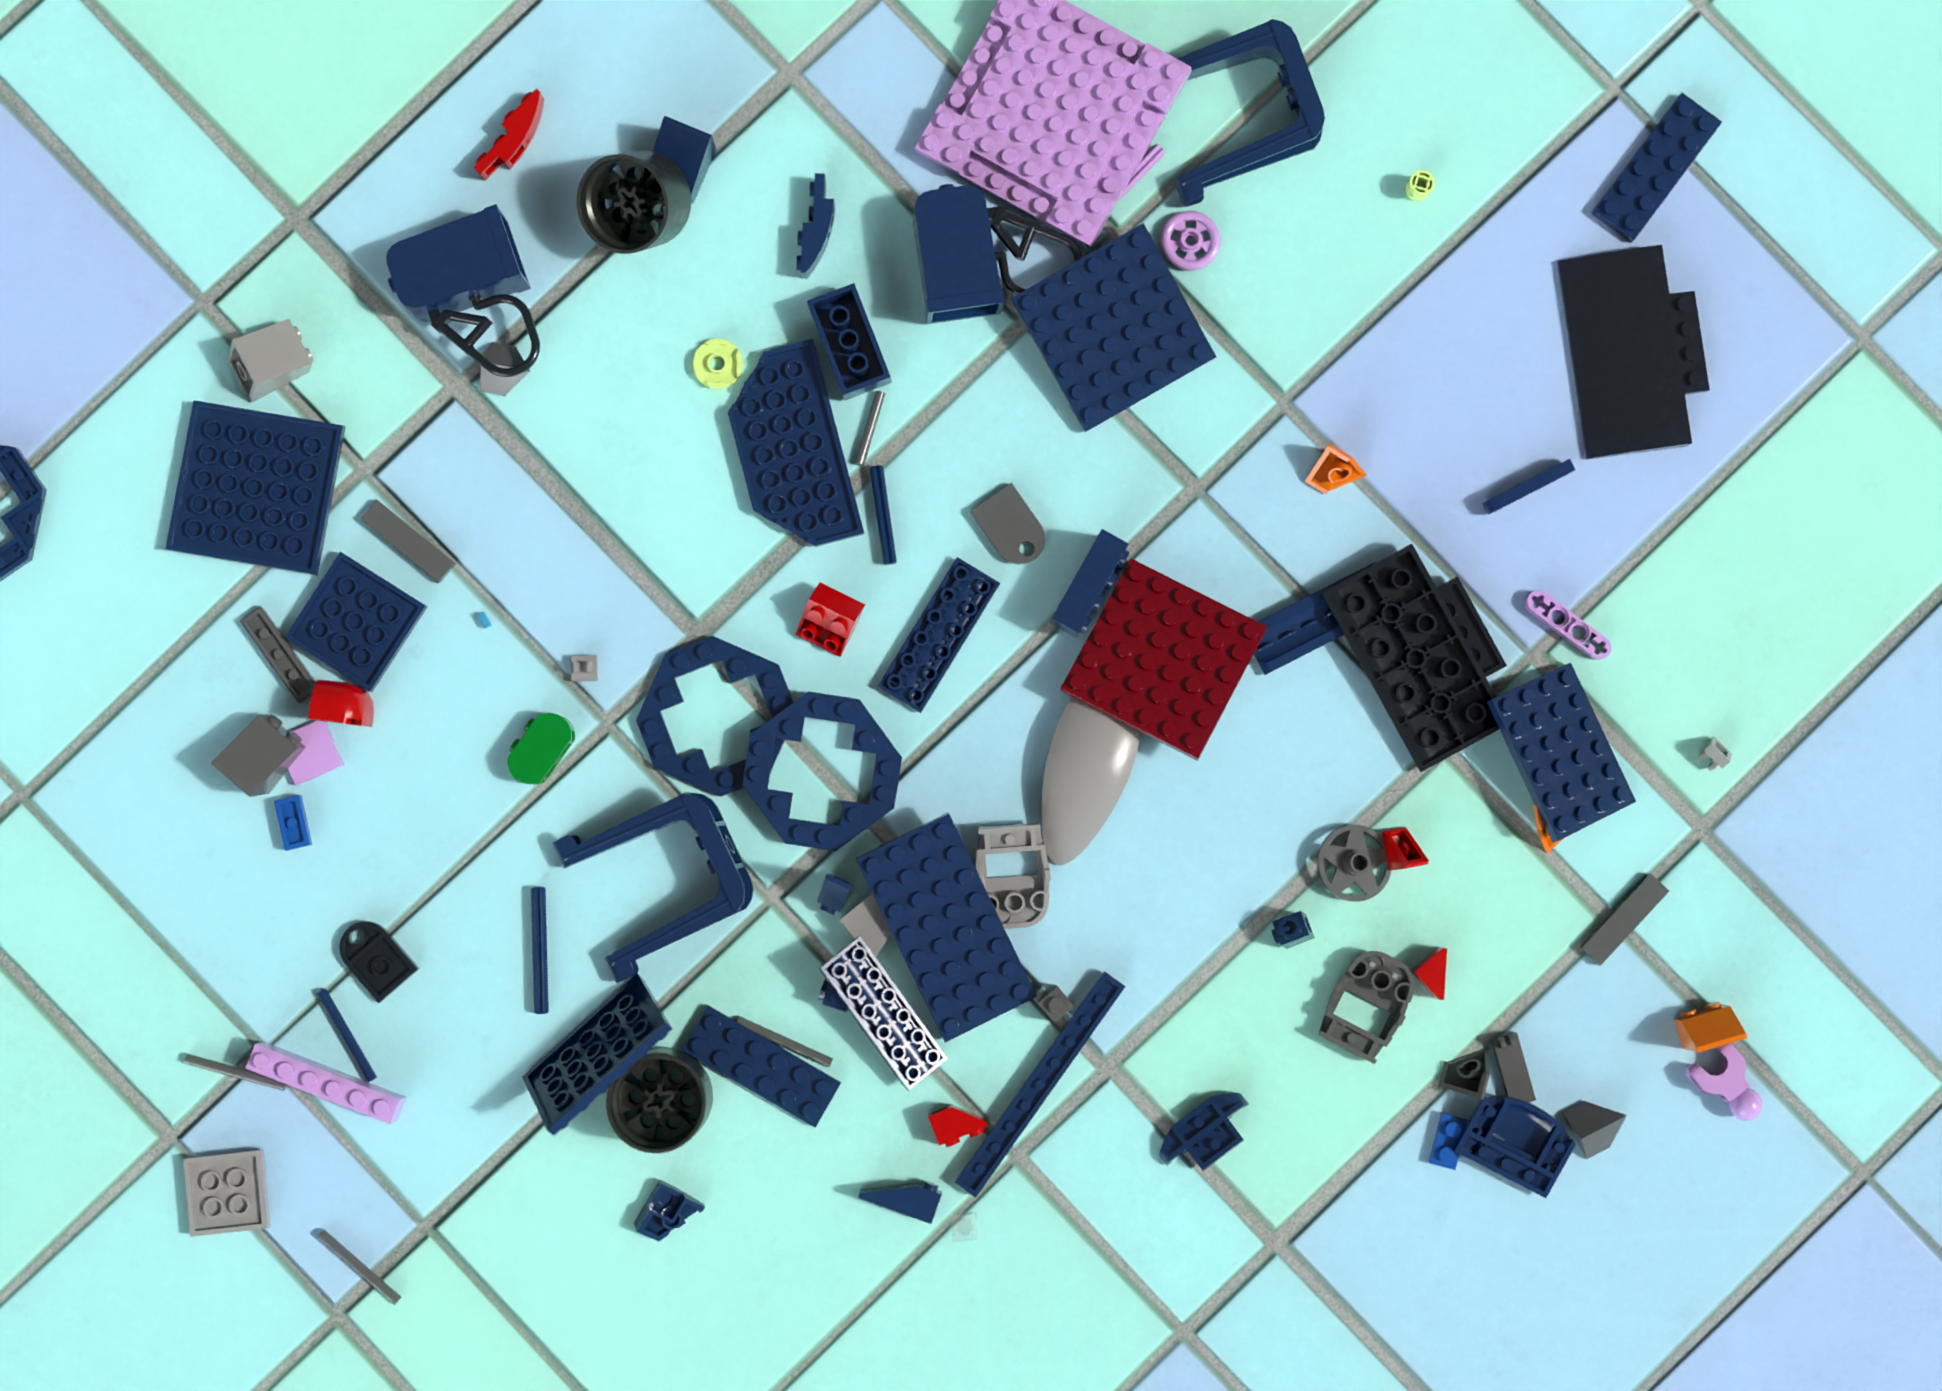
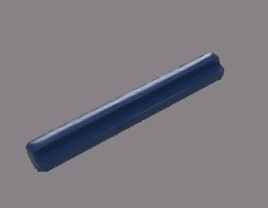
(883, 515)

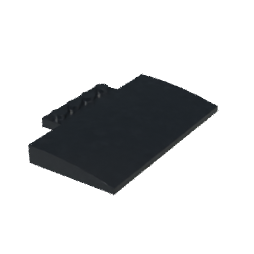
(1631, 351)
(1420, 653)

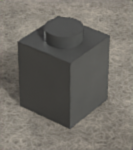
(1055, 1004)

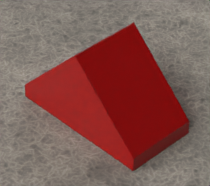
(1402, 850)
(1432, 972)

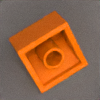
(1709, 1027)

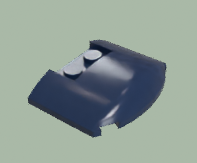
(1517, 1142)

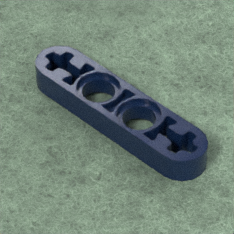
(1529, 486)

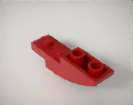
(520, 131)

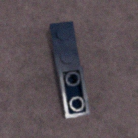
(815, 235)

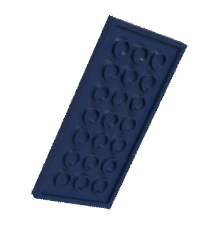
(946, 927)

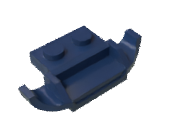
(1205, 1131)

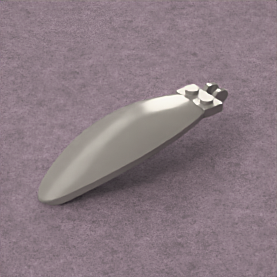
(1083, 778)

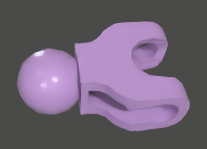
(1729, 1083)

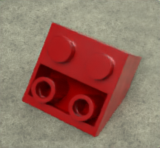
(829, 619)

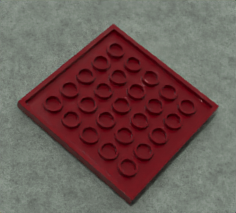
(1163, 659)

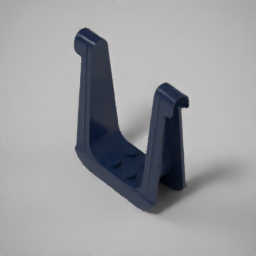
(1280, 44)
(724, 860)

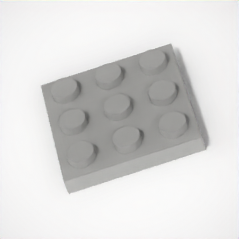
(226, 1193)

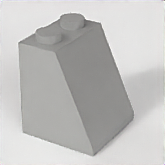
(269, 359)

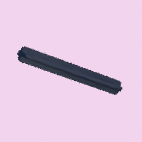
(539, 950)

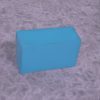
(484, 619)

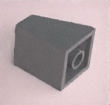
(259, 755)

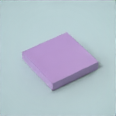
(318, 756)

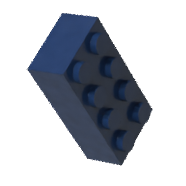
(849, 341)
(1087, 586)

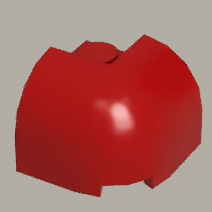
(341, 704)

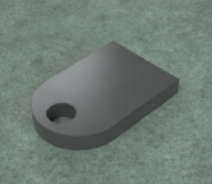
(1009, 524)

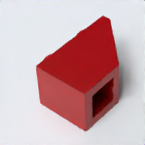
(954, 1122)

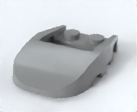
(1019, 898)

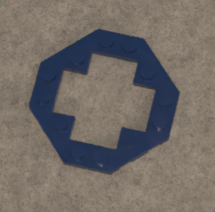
(26, 517)
(666, 694)
(854, 815)

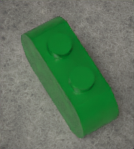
(540, 748)

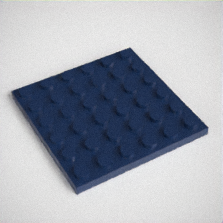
(1113, 327)
(255, 487)

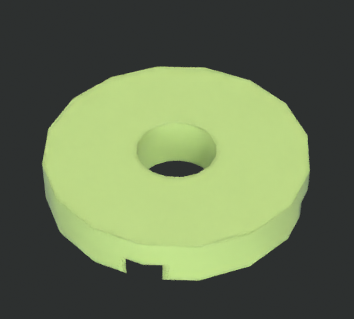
(717, 378)

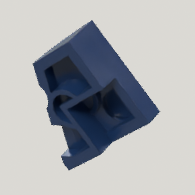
(665, 1211)

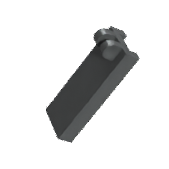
(1513, 1067)

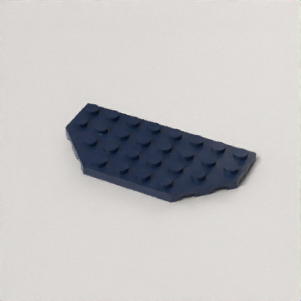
(794, 448)

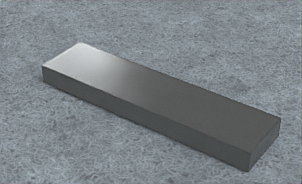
(408, 541)
(279, 654)
(1624, 919)

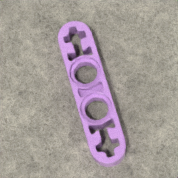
(1566, 627)

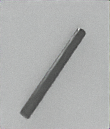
(786, 1042)
(233, 1071)
(359, 1267)

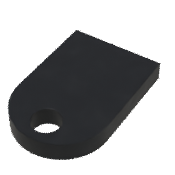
(377, 961)

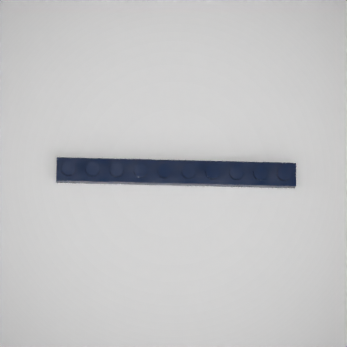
(1039, 1084)

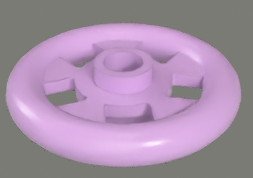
(1210, 247)

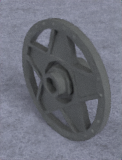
(1353, 863)

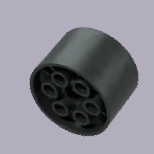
(607, 226)
(638, 1134)

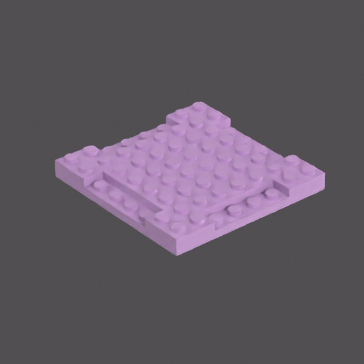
(1054, 113)

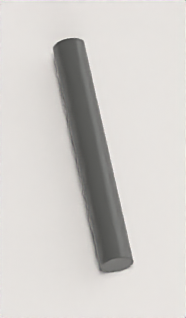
(870, 428)

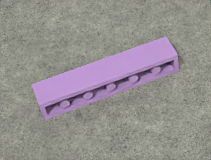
(326, 1082)

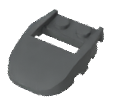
(1381, 982)

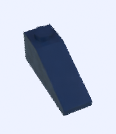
(834, 894)
(909, 1199)

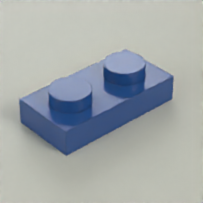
(293, 822)
(1446, 1138)

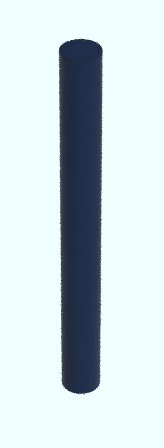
(347, 1035)

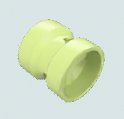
(1415, 189)

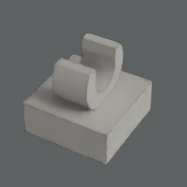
(584, 668)
(1717, 752)

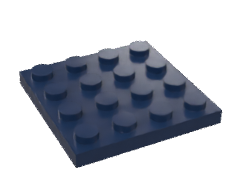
(356, 622)

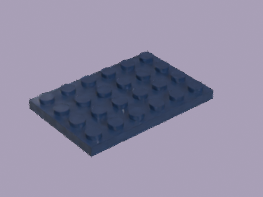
(1561, 752)
(596, 1054)

